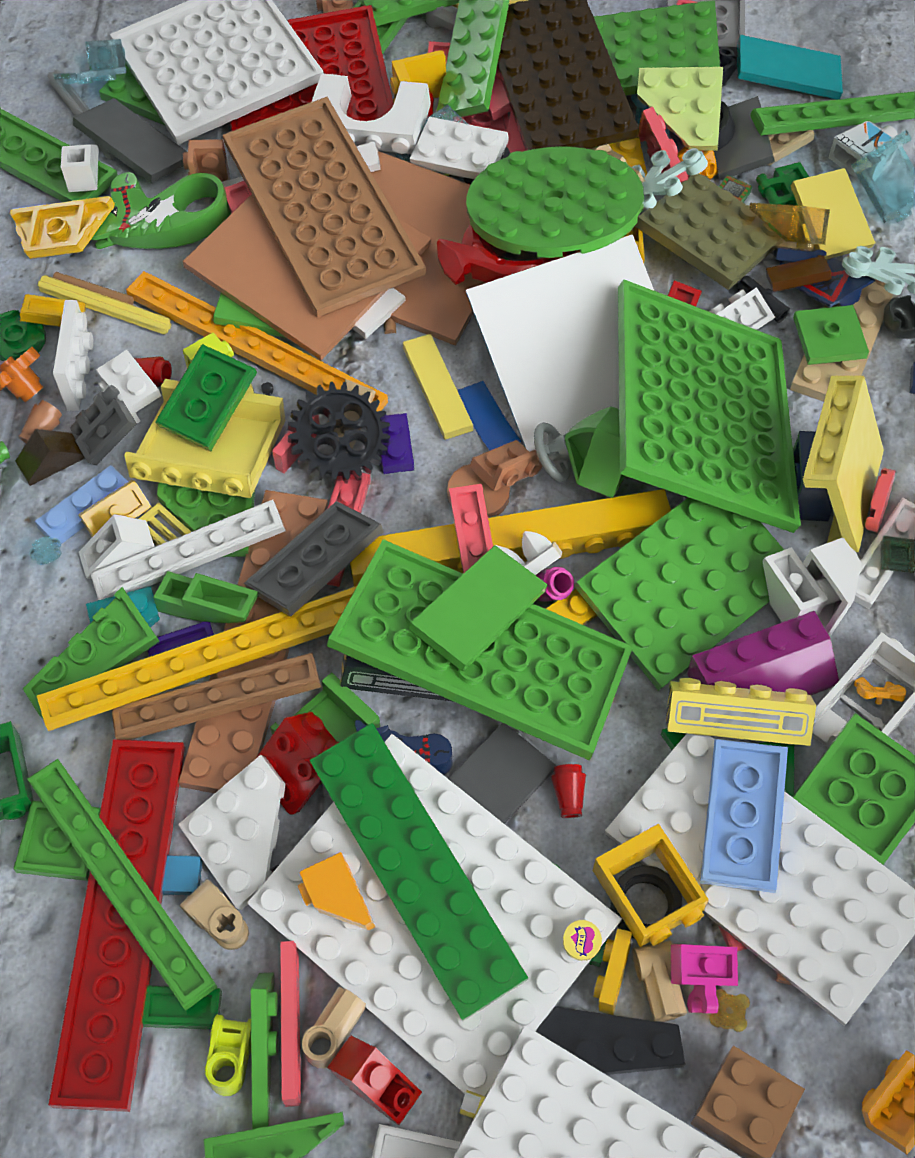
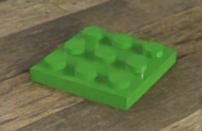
(863, 788)

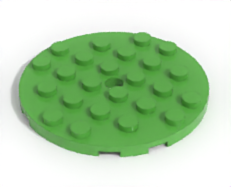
(555, 201)

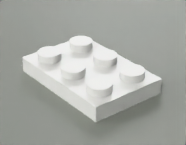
(458, 148)
(72, 355)

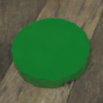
(19, 336)

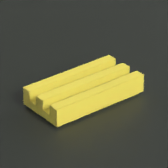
(169, 518)

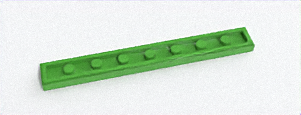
(833, 113)
(123, 885)

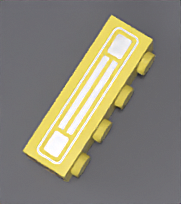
(740, 712)

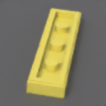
(437, 386)

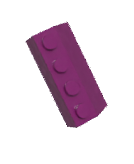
(779, 657)

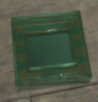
(898, 554)

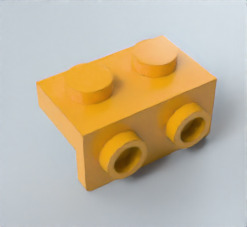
(891, 1106)

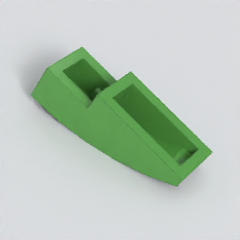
(204, 599)

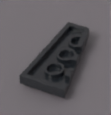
(615, 1042)

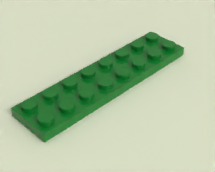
(419, 872)

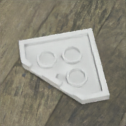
(239, 830)

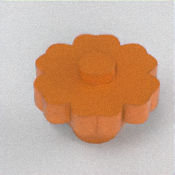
(19, 377)

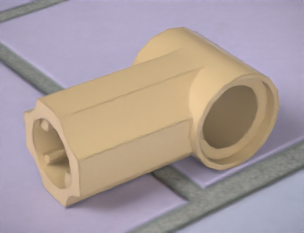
(654, 969)
(334, 1025)

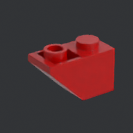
(374, 1079)

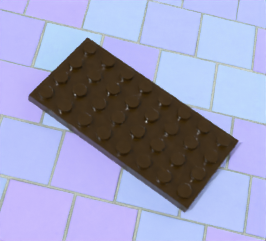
(562, 77)

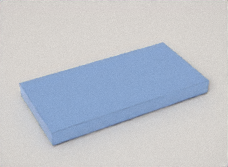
(744, 816)

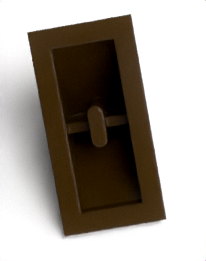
(47, 454)

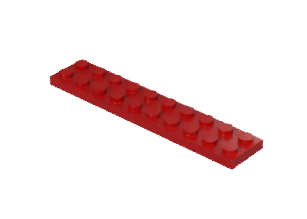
(110, 967)

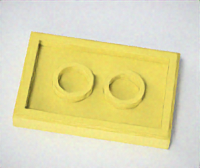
(846, 221)

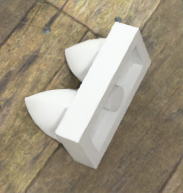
(537, 550)

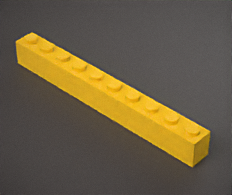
(573, 527)

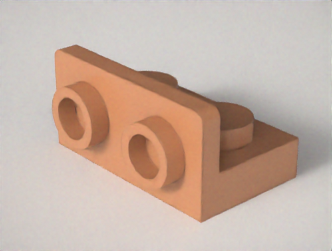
(207, 157)
(506, 465)

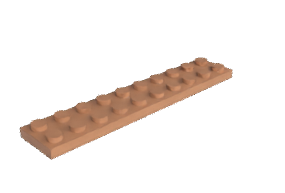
(233, 740)

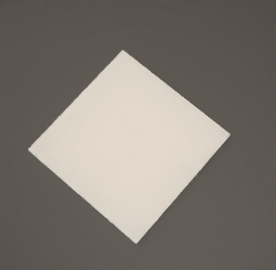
(558, 335)

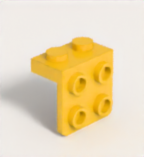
(423, 68)

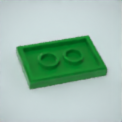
(206, 397)

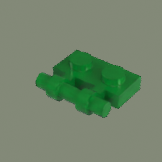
(781, 180)

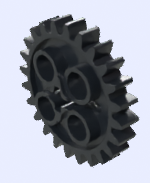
(333, 406)

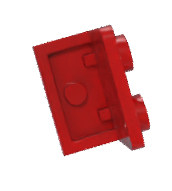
(289, 752)

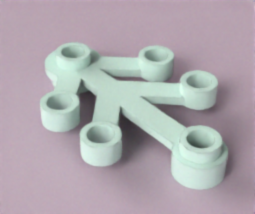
(666, 182)
(892, 274)

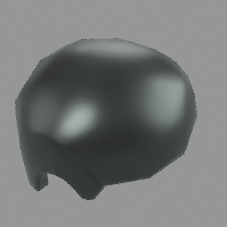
(900, 317)

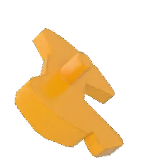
(889, 691)

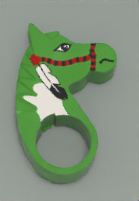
(162, 219)

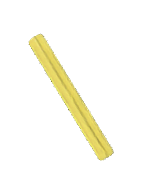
(105, 304)

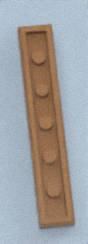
(216, 697)

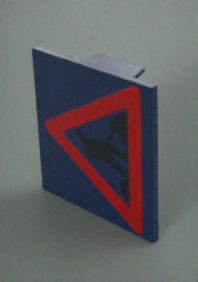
(839, 289)

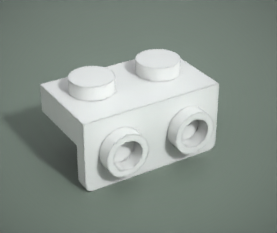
(130, 379)

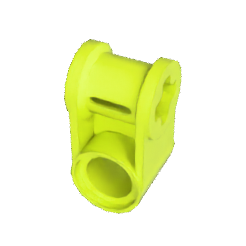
(228, 1047)

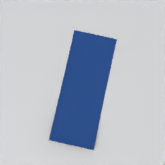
(487, 416)

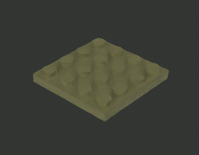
(710, 230)

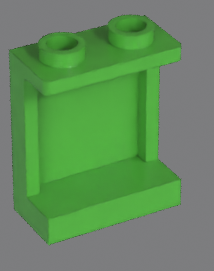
(338, 709)

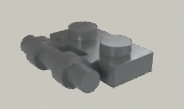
(102, 425)

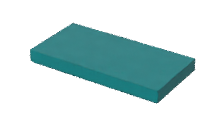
(789, 67)

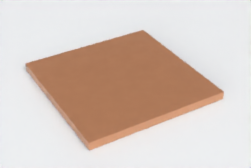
(439, 210)
(253, 272)

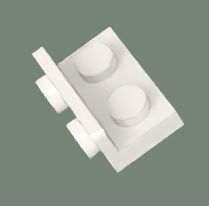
(746, 309)

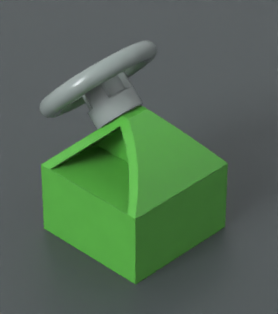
(587, 448)

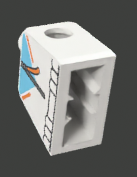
(858, 142)

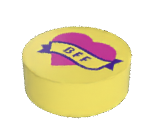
(582, 940)

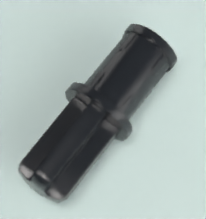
(778, 308)

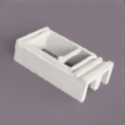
(891, 657)

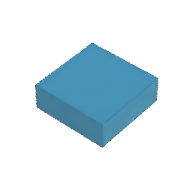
(182, 875)

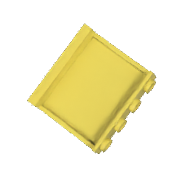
(846, 456)
(232, 464)

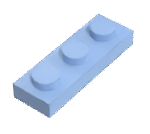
(63, 519)

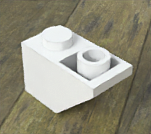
(80, 167)

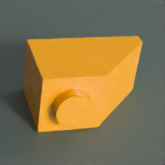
(335, 892)

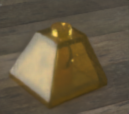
(795, 223)

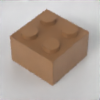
(747, 1106)

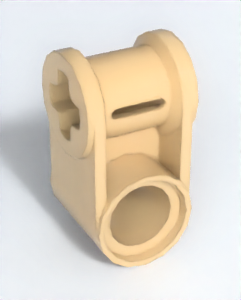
(213, 912)

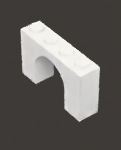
(393, 132)

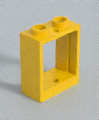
(634, 850)

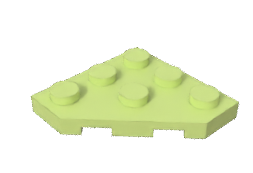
(686, 101)

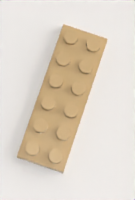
(815, 378)

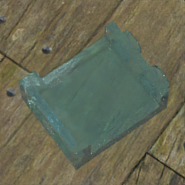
(889, 178)

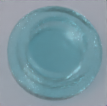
(45, 550)

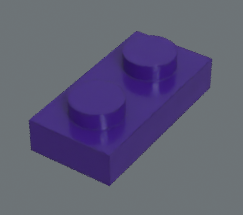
(399, 452)

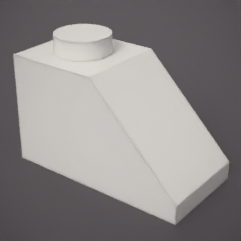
(115, 541)
(791, 586)

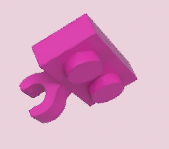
(705, 969)

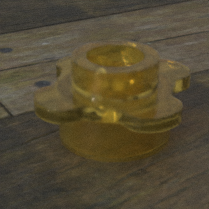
(730, 1021)

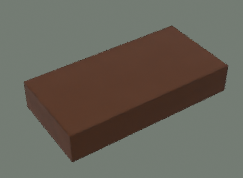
(798, 273)

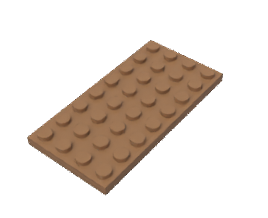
(323, 206)

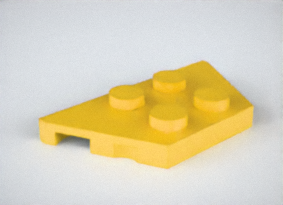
(60, 226)

